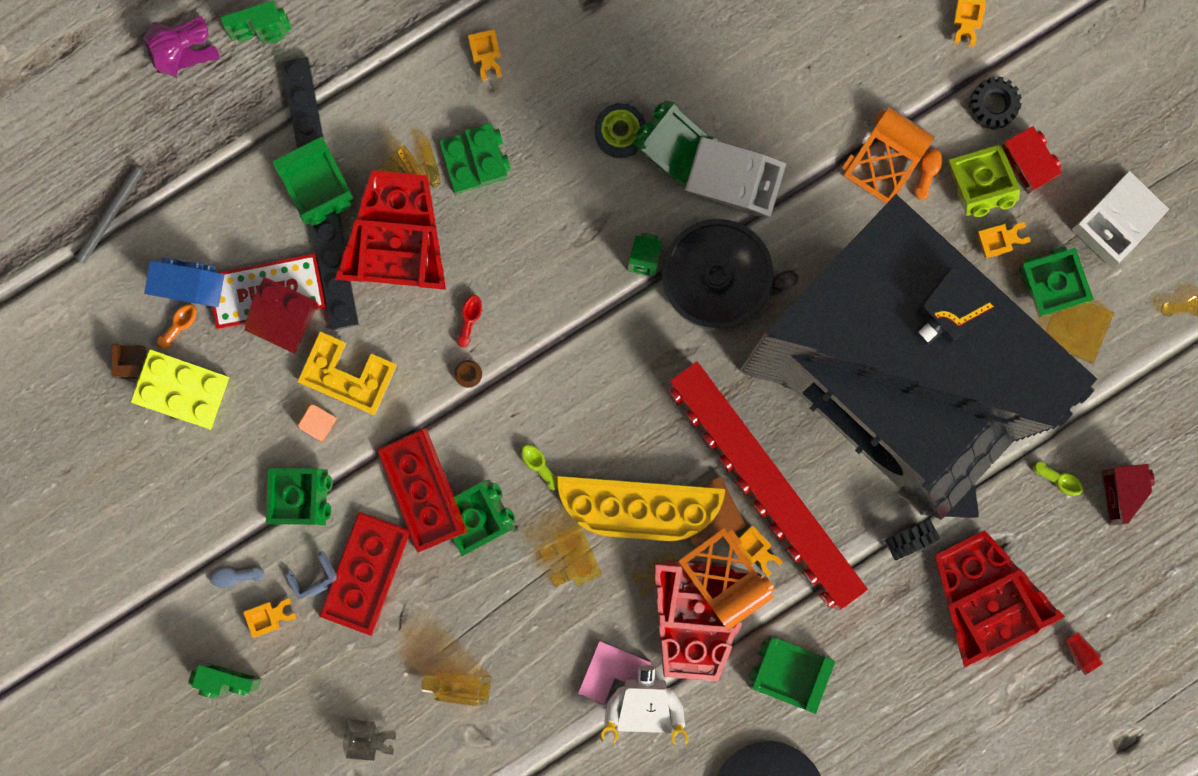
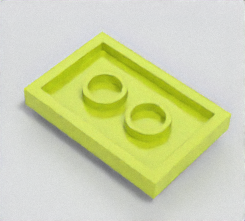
(179, 389)

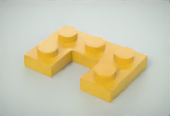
(361, 393)

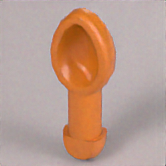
(930, 167)
(182, 320)

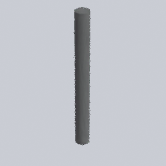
(109, 214)

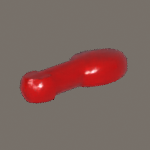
(470, 312)

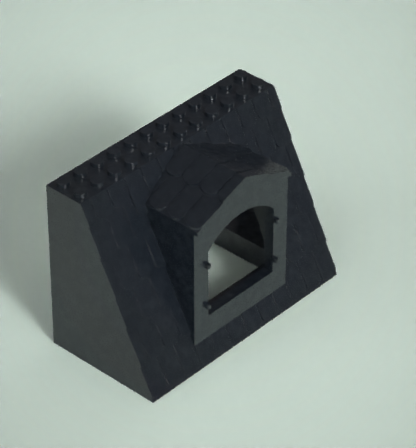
(913, 408)

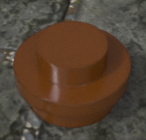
(468, 373)

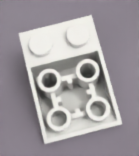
(735, 177)
(1120, 219)

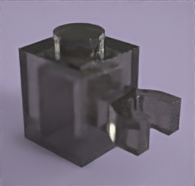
(363, 740)

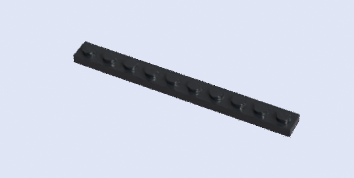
(327, 234)

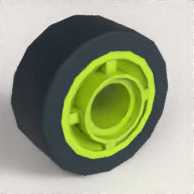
(611, 117)

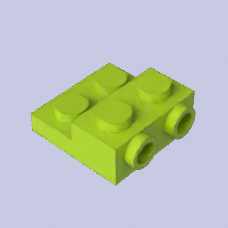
(984, 181)

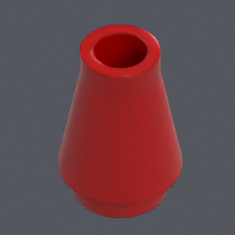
(1084, 655)

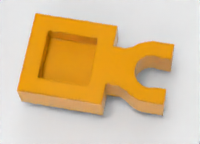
(968, 16)
(484, 51)
(998, 240)
(755, 549)
(265, 617)

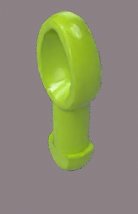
(535, 460)
(1064, 482)

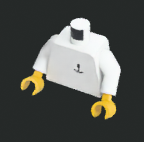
(645, 707)

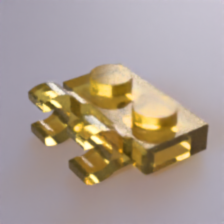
(577, 555)

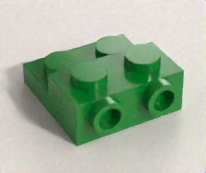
(264, 20)
(475, 158)
(1056, 281)
(298, 496)
(483, 516)
(217, 680)

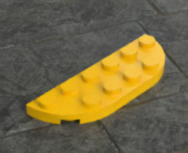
(639, 508)

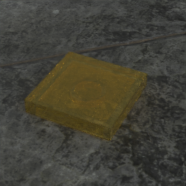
(1081, 329)

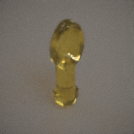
(430, 163)
(1184, 307)

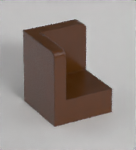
(127, 361)

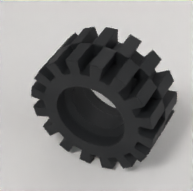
(1000, 87)
(912, 539)

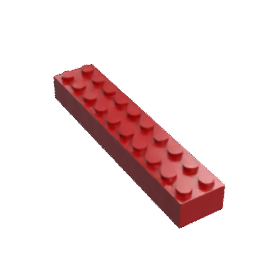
(767, 487)

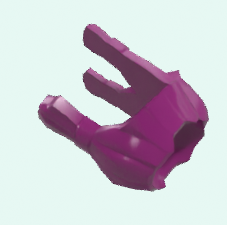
(168, 46)

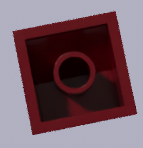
(280, 315)
(1126, 491)

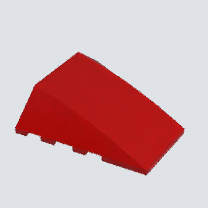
(395, 234)
(990, 599)
(691, 633)

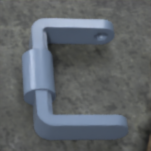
(317, 587)

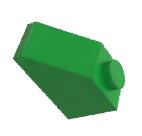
(645, 254)

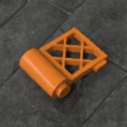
(900, 135)
(740, 598)

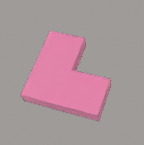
(605, 667)

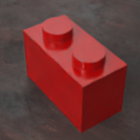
(1032, 159)

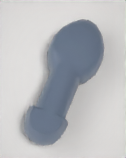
(228, 576)

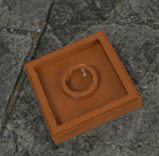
(727, 517)

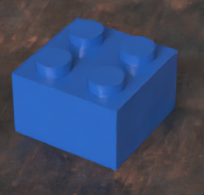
(184, 282)

